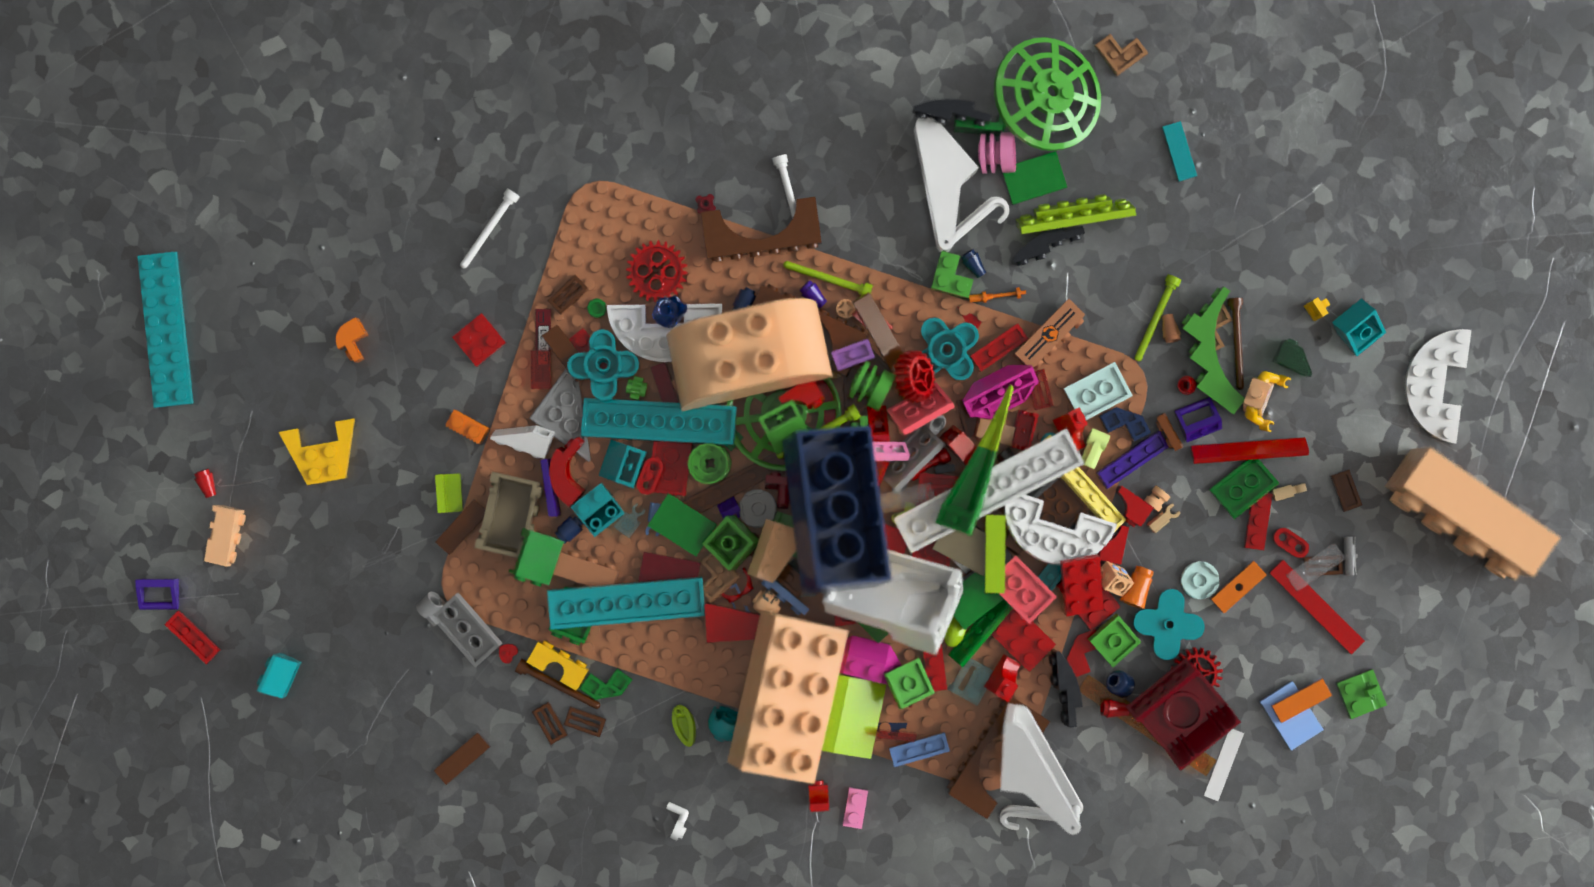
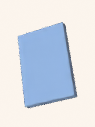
(1296, 729)

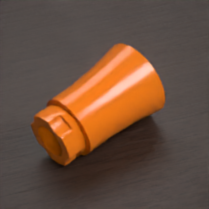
(1137, 594)

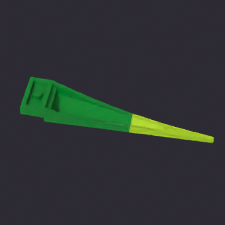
(967, 496)

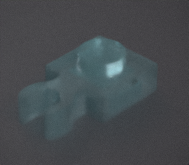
(628, 522)

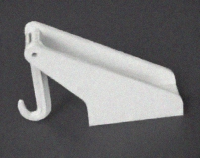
(944, 171)
(1035, 771)

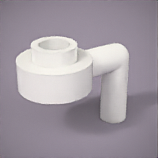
(678, 830)

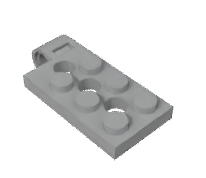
(923, 454)
(436, 612)

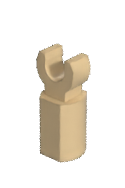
(1287, 491)
(1162, 519)

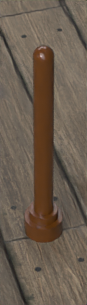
(1235, 305)
(524, 668)

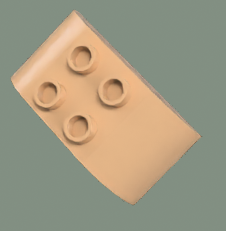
(748, 352)

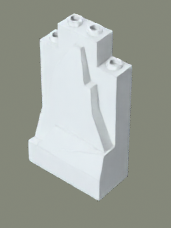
(910, 607)

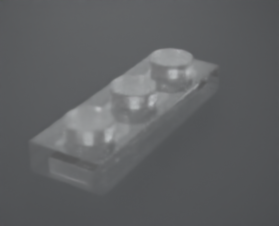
(906, 497)

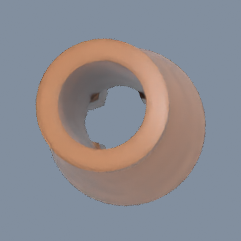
(1170, 329)

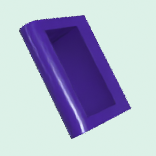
(1201, 427)
(172, 583)

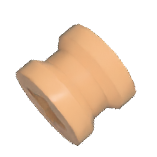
(848, 308)

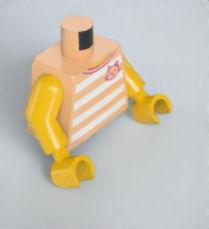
(1258, 397)

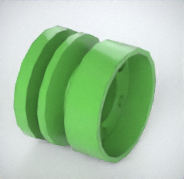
(871, 385)
(698, 463)

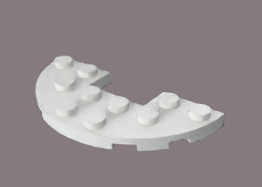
(650, 339)
(1426, 383)
(1050, 541)

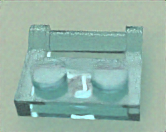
(974, 688)

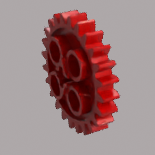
(644, 258)

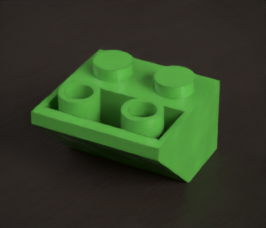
(782, 423)

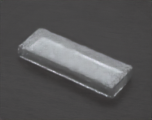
(1315, 567)

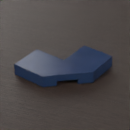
(1133, 422)

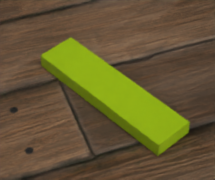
(995, 554)

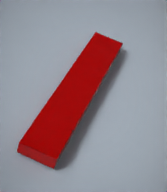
(1249, 450)
(1319, 610)

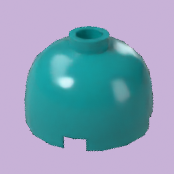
(722, 723)

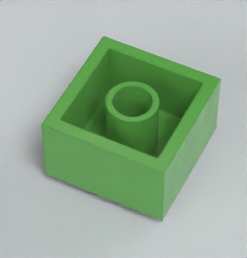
(731, 542)

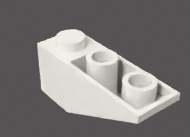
(529, 439)

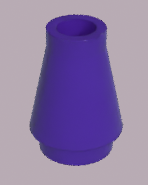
(812, 292)

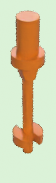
(984, 297)

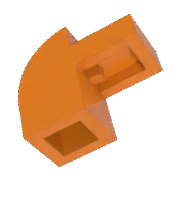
(347, 336)

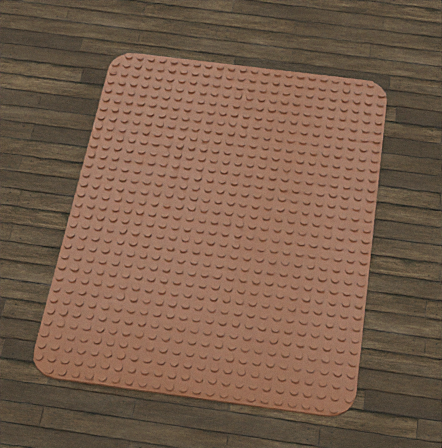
(594, 243)

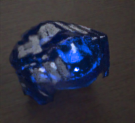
(669, 311)

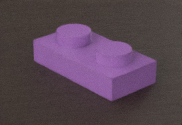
(853, 355)

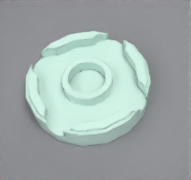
(1200, 580)

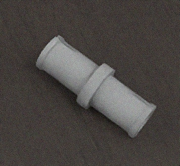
(1350, 555)

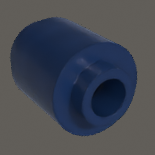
(744, 299)
(569, 529)

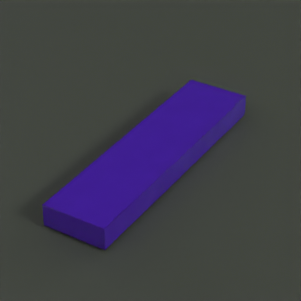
(1132, 459)

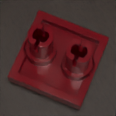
(777, 482)

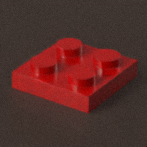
(479, 340)

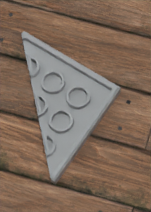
(563, 412)

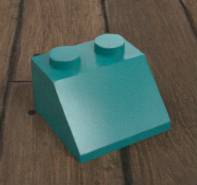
(1359, 326)

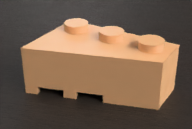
(224, 535)

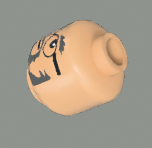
(766, 601)

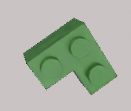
(947, 281)

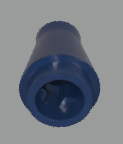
(973, 263)

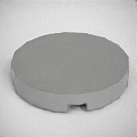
(757, 507)

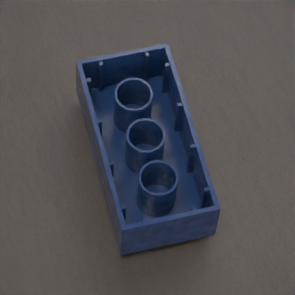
(836, 509)

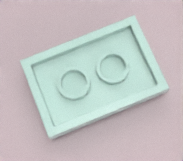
(1098, 391)

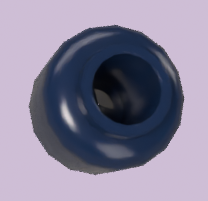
(1120, 684)

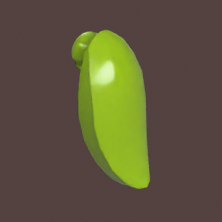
(954, 633)
(684, 725)

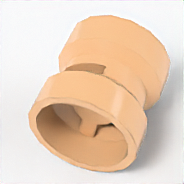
(1155, 502)

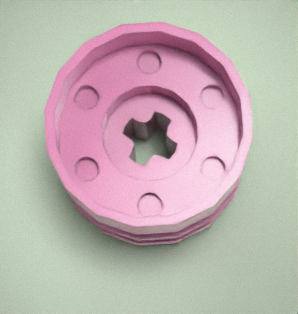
(997, 152)

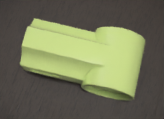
(1096, 443)

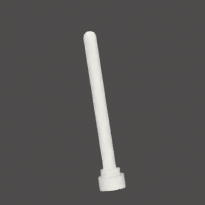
(781, 164)
(509, 198)

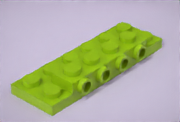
(1074, 213)

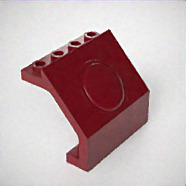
(1184, 713)

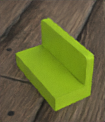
(449, 493)

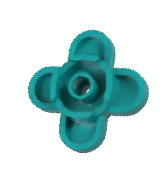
(959, 338)
(603, 350)
(1153, 622)

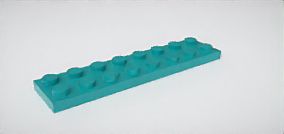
(165, 329)
(658, 422)
(626, 602)

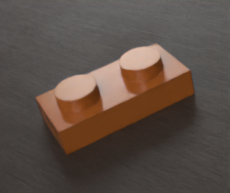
(1172, 438)

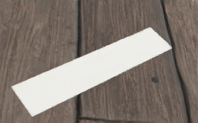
(1223, 764)

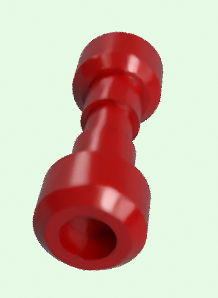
(941, 457)

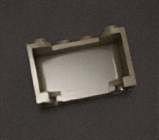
(507, 511)

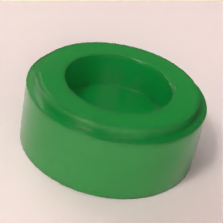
(597, 308)

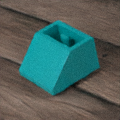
(622, 463)
(598, 509)
(278, 675)

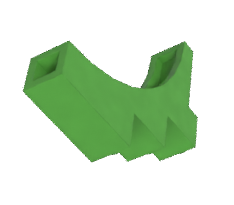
(1204, 354)

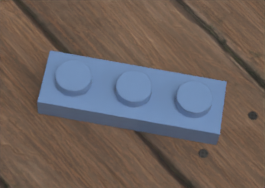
(784, 595)
(919, 749)

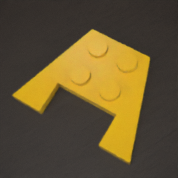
(322, 461)

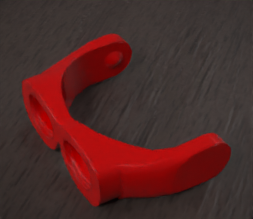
(747, 589)

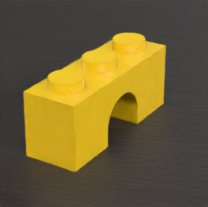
(573, 670)

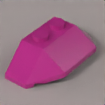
(987, 393)
(868, 659)

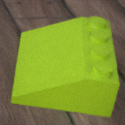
(854, 716)

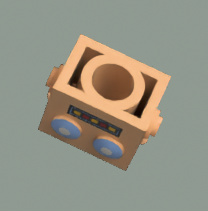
(1115, 579)

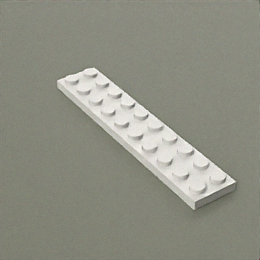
(1007, 483)

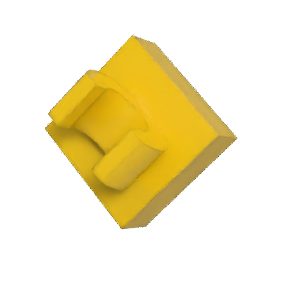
(1317, 308)

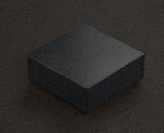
(944, 468)

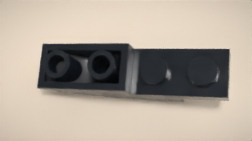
(943, 109)
(1039, 246)
(1066, 681)

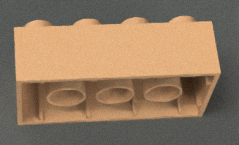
(1472, 512)
(787, 697)

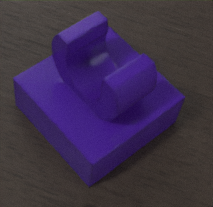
(729, 507)

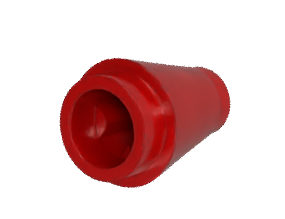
(205, 482)
(1113, 708)

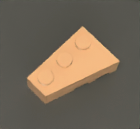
(772, 551)

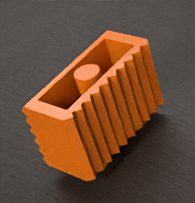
(467, 427)

